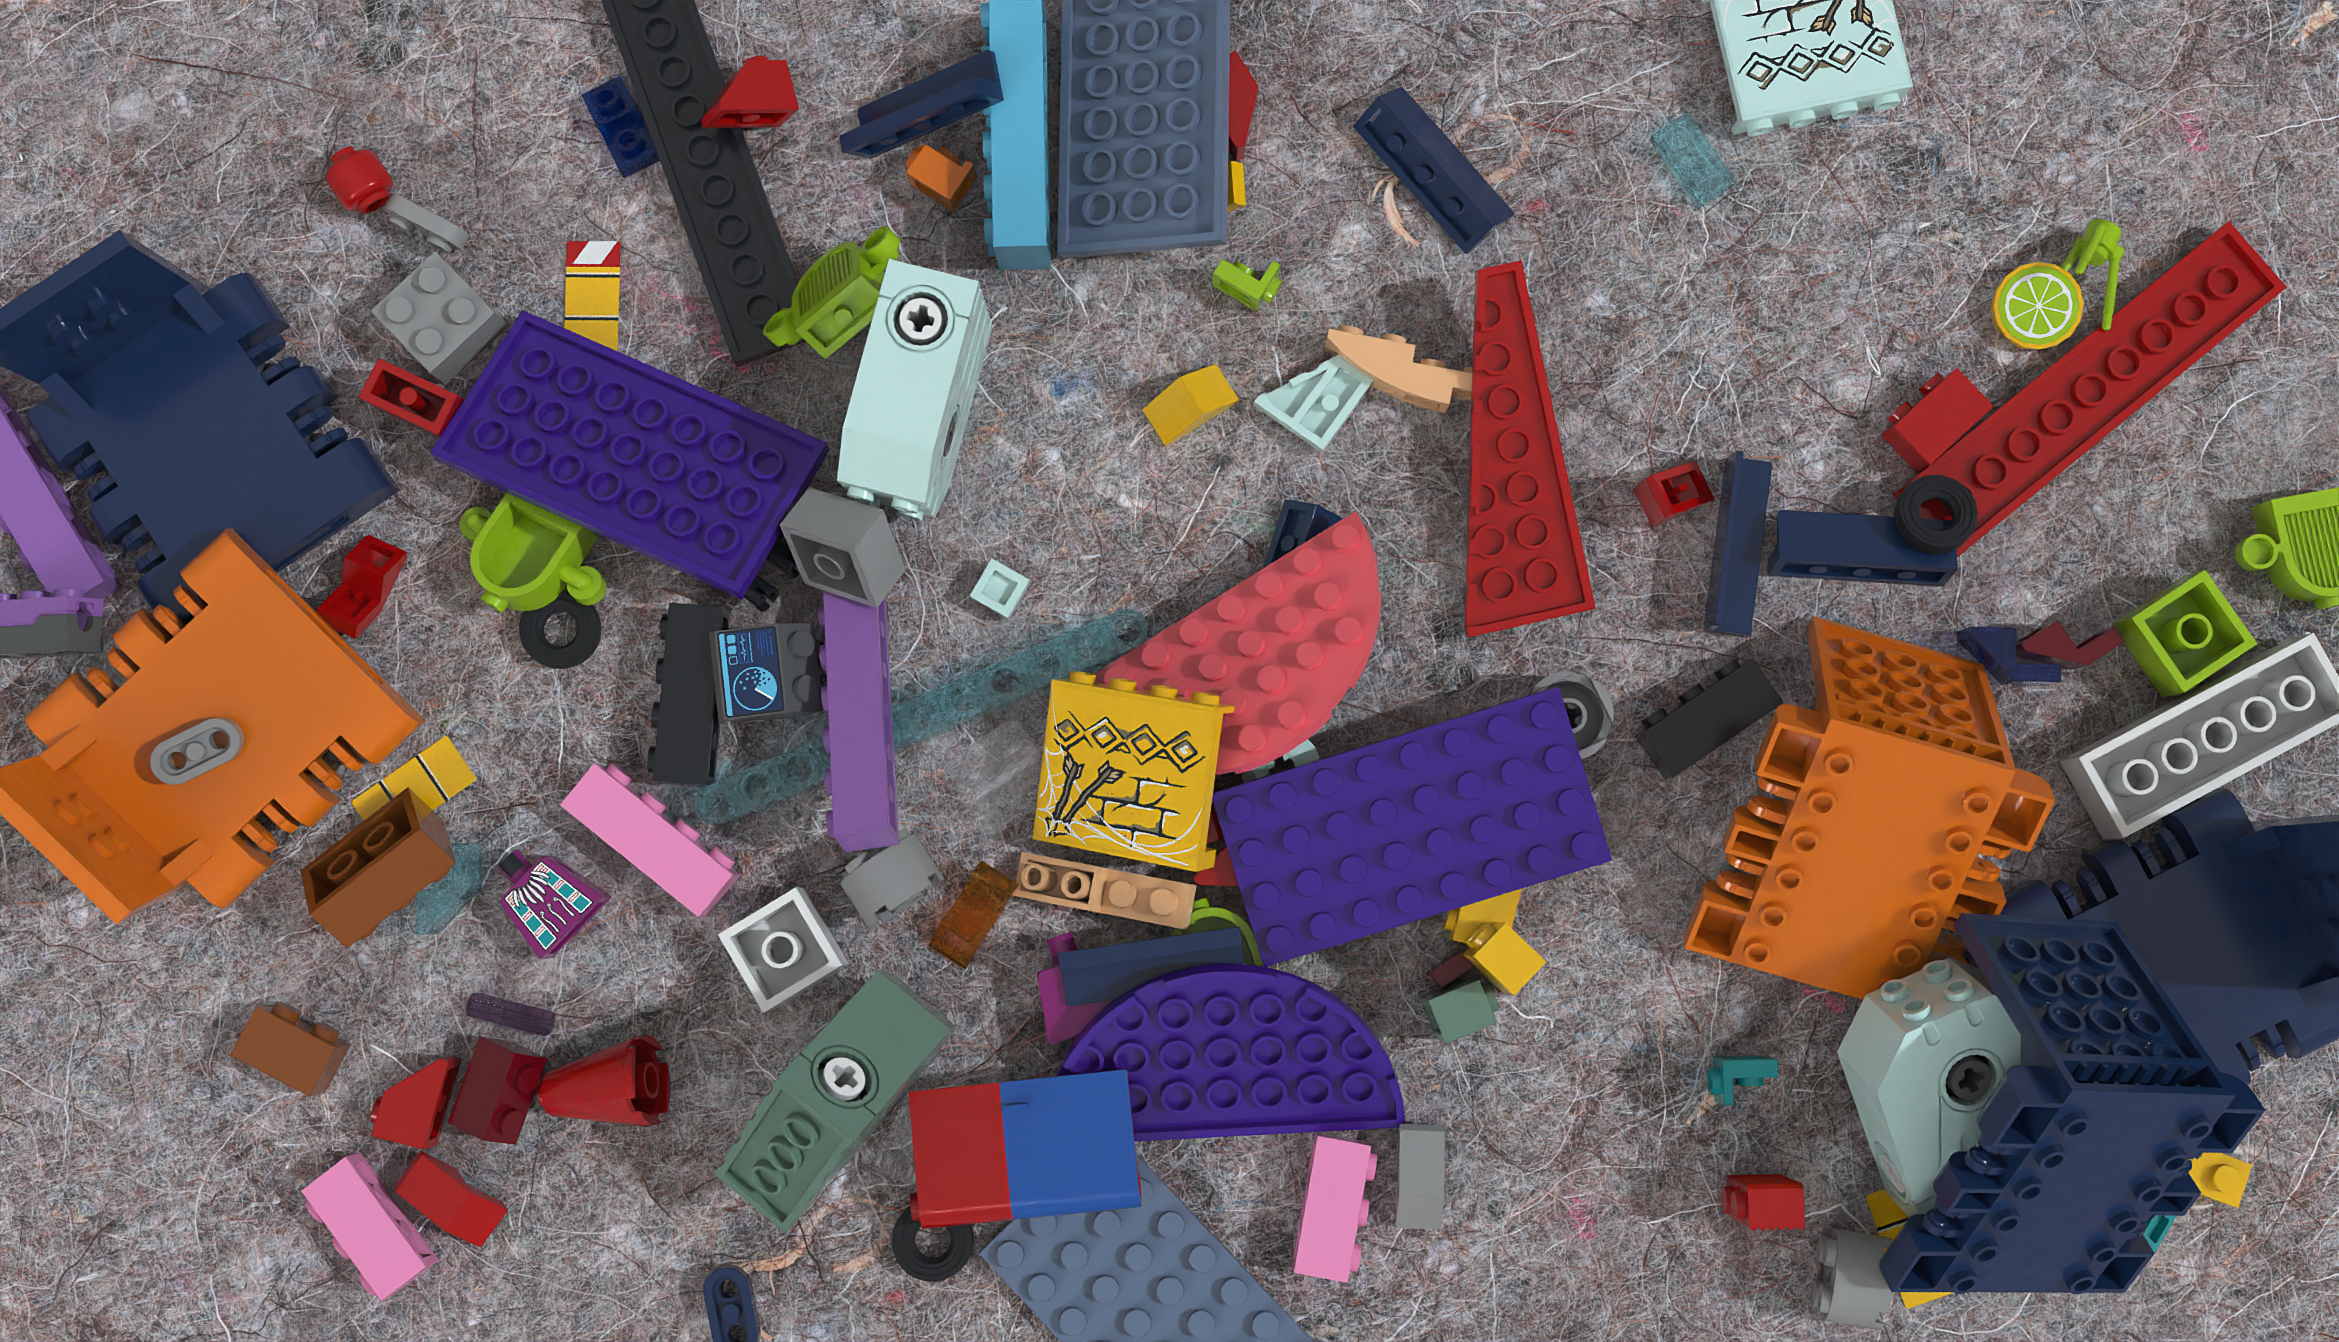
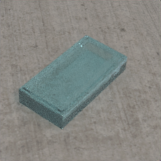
(1692, 160)

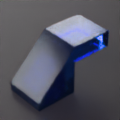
(1997, 651)

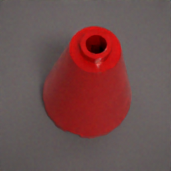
(611, 1085)

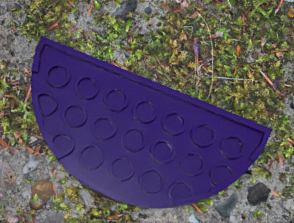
(1240, 1056)

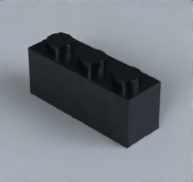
(1707, 717)

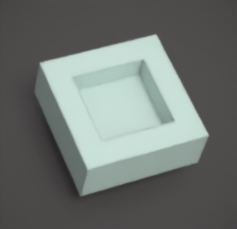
(1000, 588)

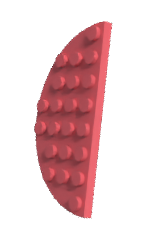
(1273, 646)

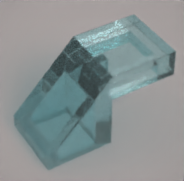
(440, 906)

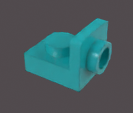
(1746, 1070)

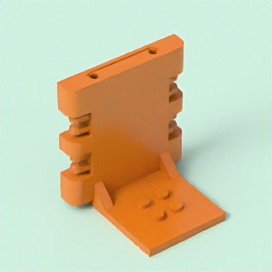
(242, 657)
(1877, 820)

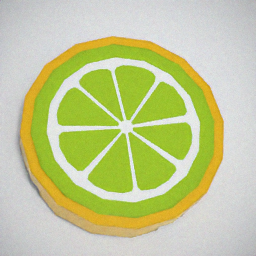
(2037, 306)

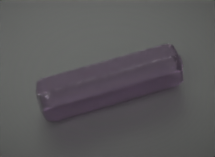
(510, 1014)

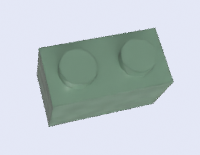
(1460, 1009)

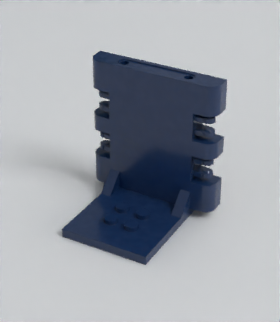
(183, 414)
(2228, 926)
(2080, 1132)

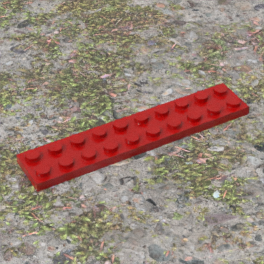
(2104, 378)

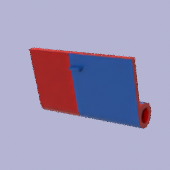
(1023, 1149)

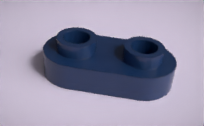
(732, 1310)

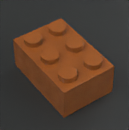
(377, 868)

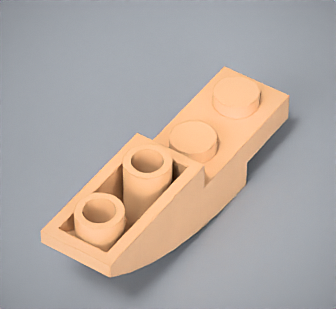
(1392, 368)
(1105, 890)

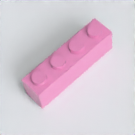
(650, 839)

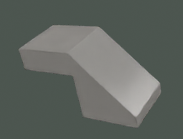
(1420, 1176)

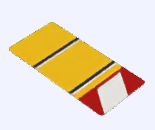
(593, 290)

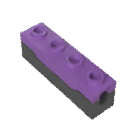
(50, 625)

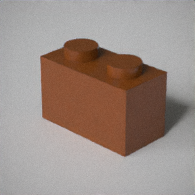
(291, 1048)

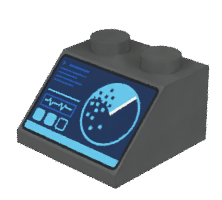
(766, 672)

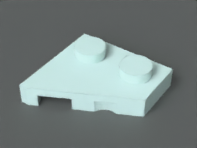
(1317, 401)

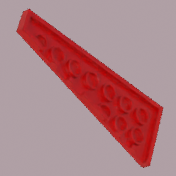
(1521, 514)

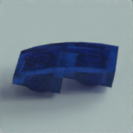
(621, 126)

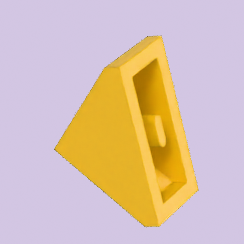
(1189, 403)

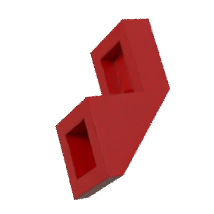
(365, 586)
(448, 1201)

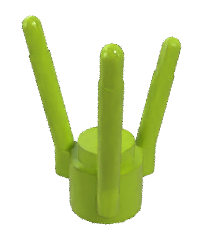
(2096, 247)

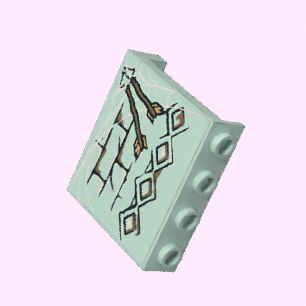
(1809, 59)

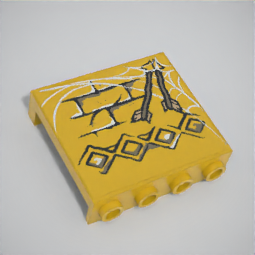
(1129, 770)

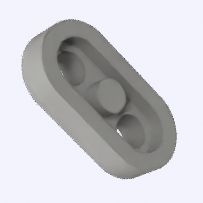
(440, 231)
(199, 750)

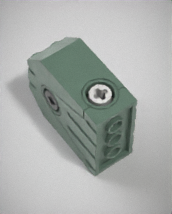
(833, 1098)

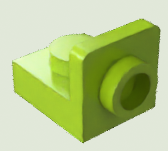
(1240, 283)

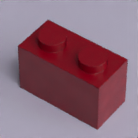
(497, 1090)

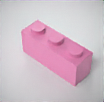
(1333, 1207)
(368, 1226)

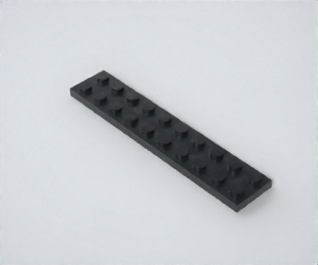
(706, 170)

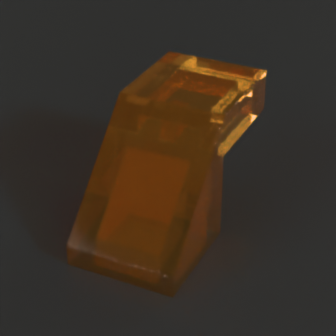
(973, 914)

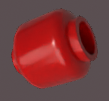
(359, 180)

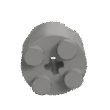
(1589, 705)
(890, 879)
(1852, 1279)

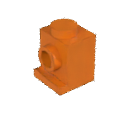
(940, 175)

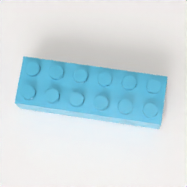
(1019, 136)

